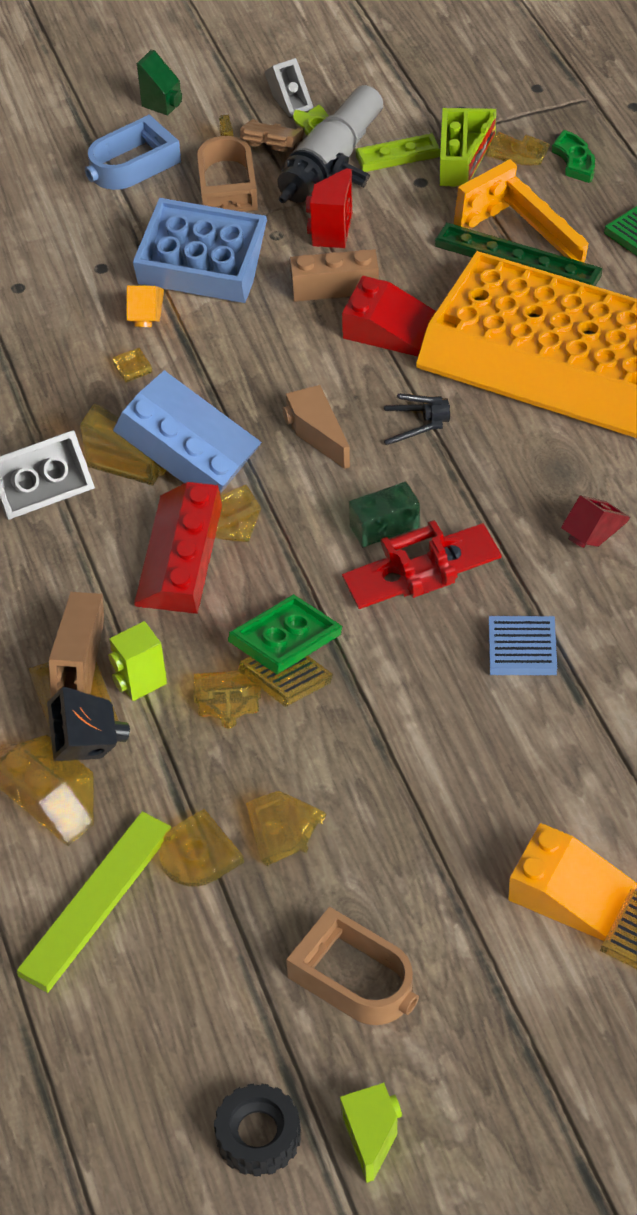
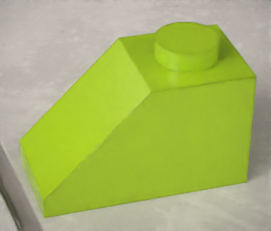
(371, 1125)

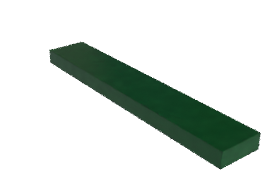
(467, 242)

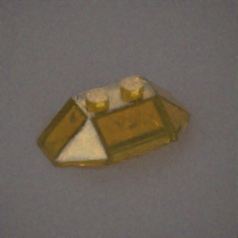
(49, 790)

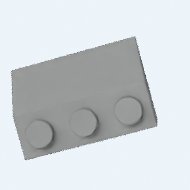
(42, 474)

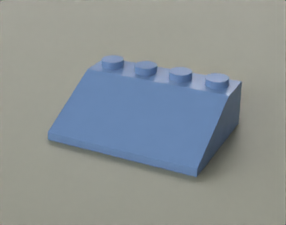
(200, 250)
(185, 433)

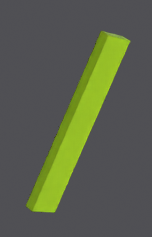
(93, 902)

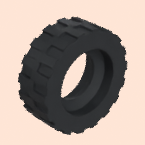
(252, 1100)

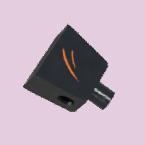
(83, 726)

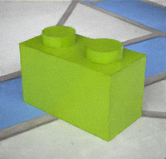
(137, 661)

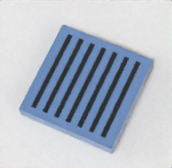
(522, 645)

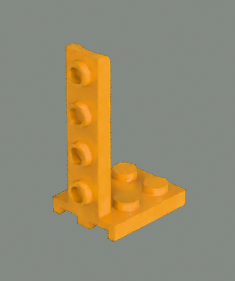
(502, 188)

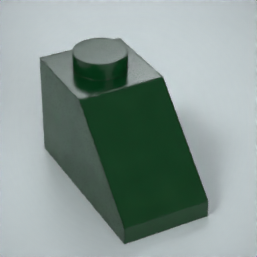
(158, 84)

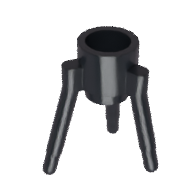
(434, 410)

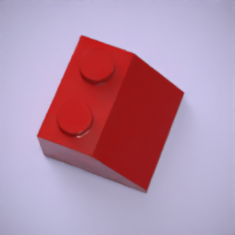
(331, 210)

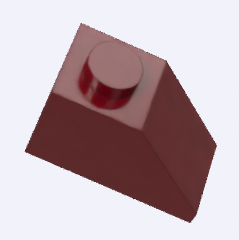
(593, 521)

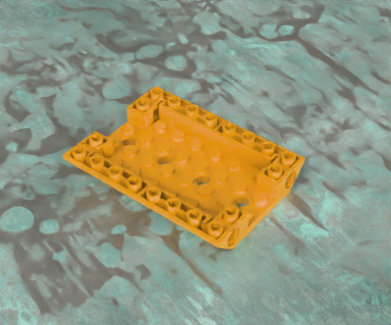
(541, 357)

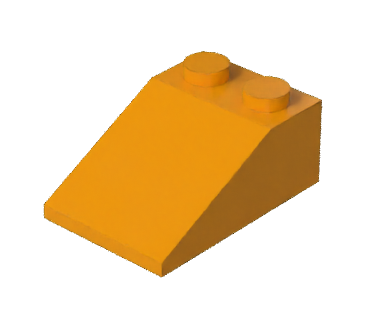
(569, 883)

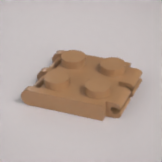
(275, 135)

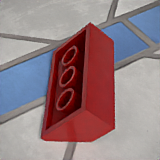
(180, 548)

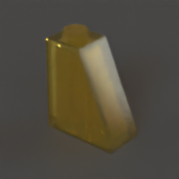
(111, 452)

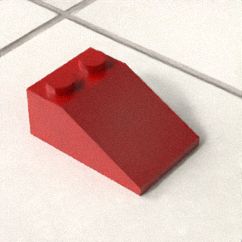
(385, 317)

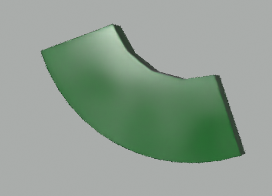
(577, 156)

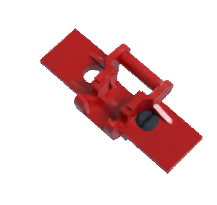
(424, 573)

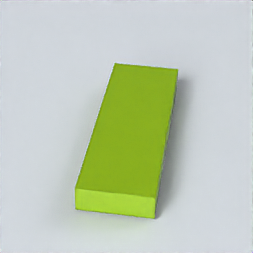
(397, 152)

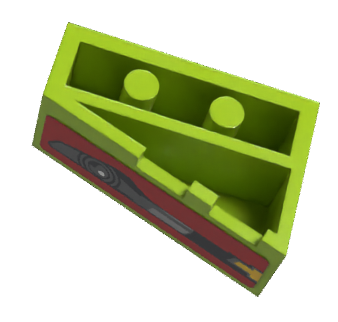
(464, 142)

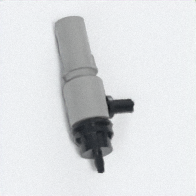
(329, 147)

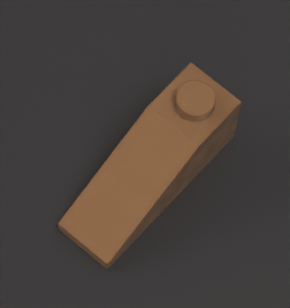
(316, 423)

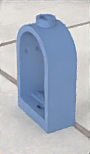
(121, 176)

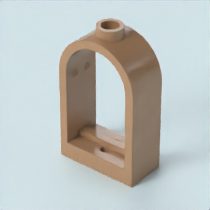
(241, 195)
(317, 943)

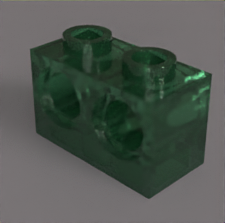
(384, 514)

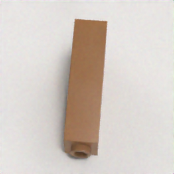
(77, 643)

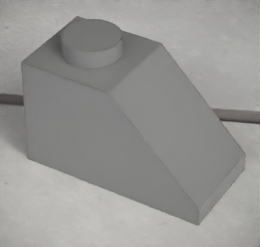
(289, 87)

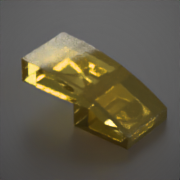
(525, 152)

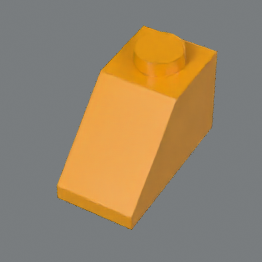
(144, 305)

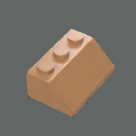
(331, 273)

